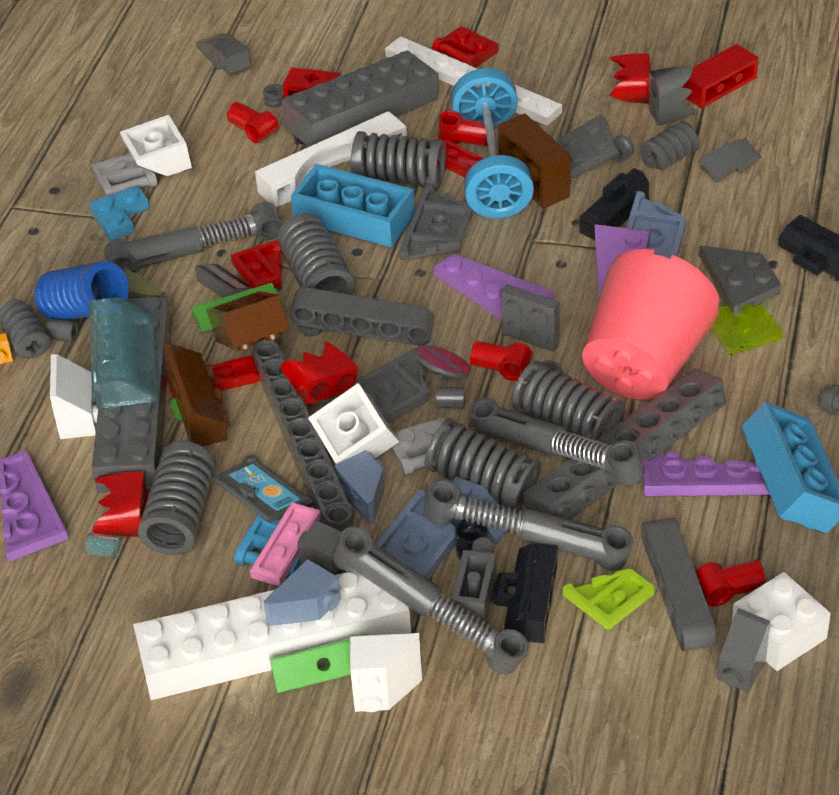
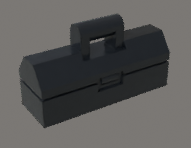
(616, 202)
(813, 246)
(534, 584)

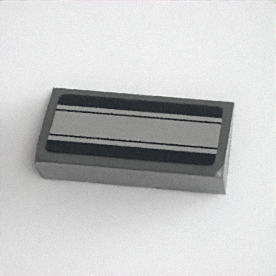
(220, 280)

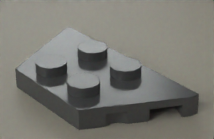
(436, 225)
(740, 276)
(395, 386)

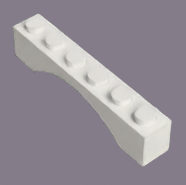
(282, 178)

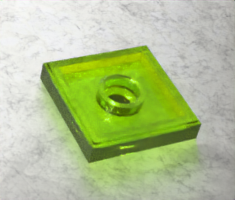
(746, 330)

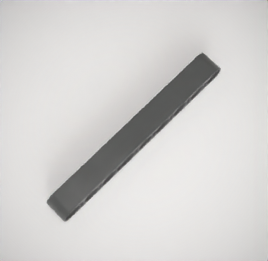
(302, 438)

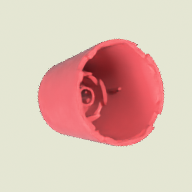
(648, 323)

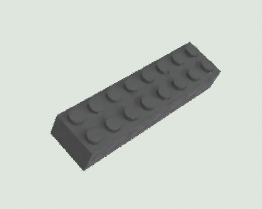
(132, 435)

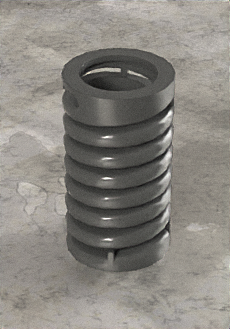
(398, 158)
(314, 255)
(551, 392)
(492, 463)
(177, 498)

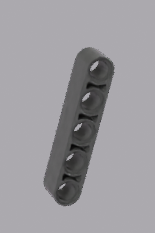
(362, 316)
(678, 584)

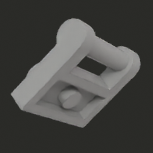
(119, 170)
(414, 444)

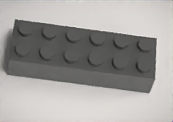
(356, 97)

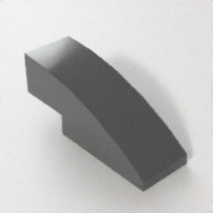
(225, 52)

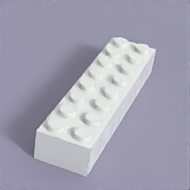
(236, 641)

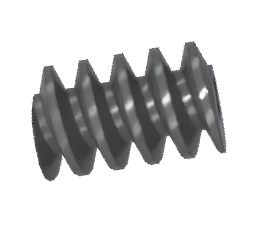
(669, 146)
(24, 329)

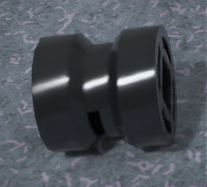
(466, 534)

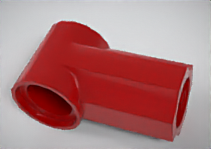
(256, 124)
(457, 130)
(507, 360)
(722, 583)

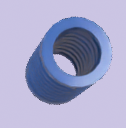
(67, 291)

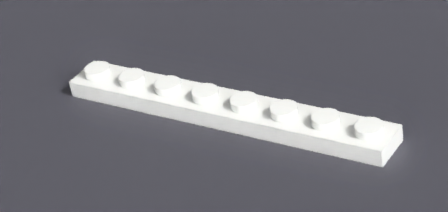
(451, 70)

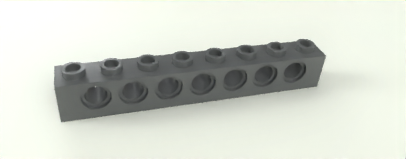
(651, 428)

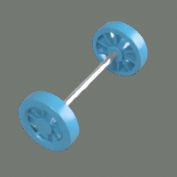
(499, 175)

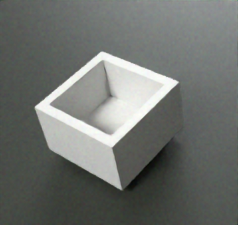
(794, 617)

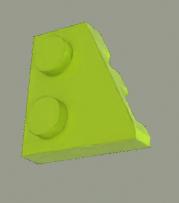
(610, 597)

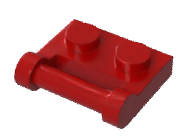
(466, 46)

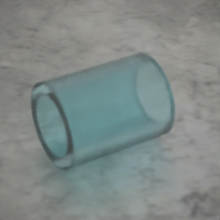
(102, 545)

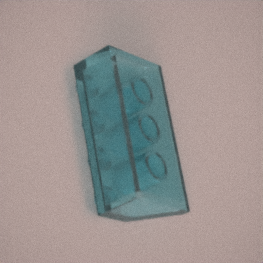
(121, 354)

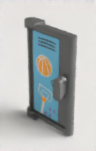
(260, 489)

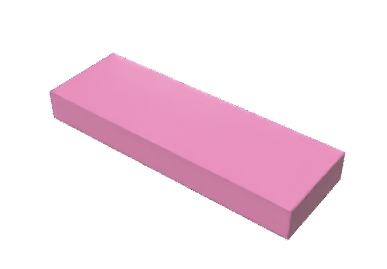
(282, 547)

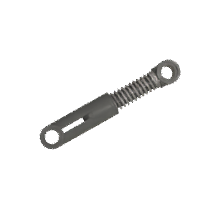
(261, 221)
(496, 422)
(606, 546)
(426, 598)

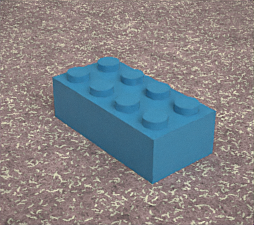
(355, 204)
(794, 467)

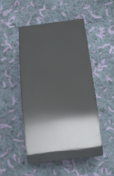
(730, 157)

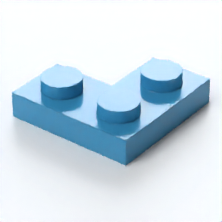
(113, 211)

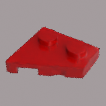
(259, 264)

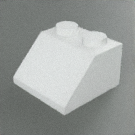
(158, 146)
(72, 399)
(352, 426)
(383, 669)

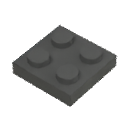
(589, 145)
(530, 317)

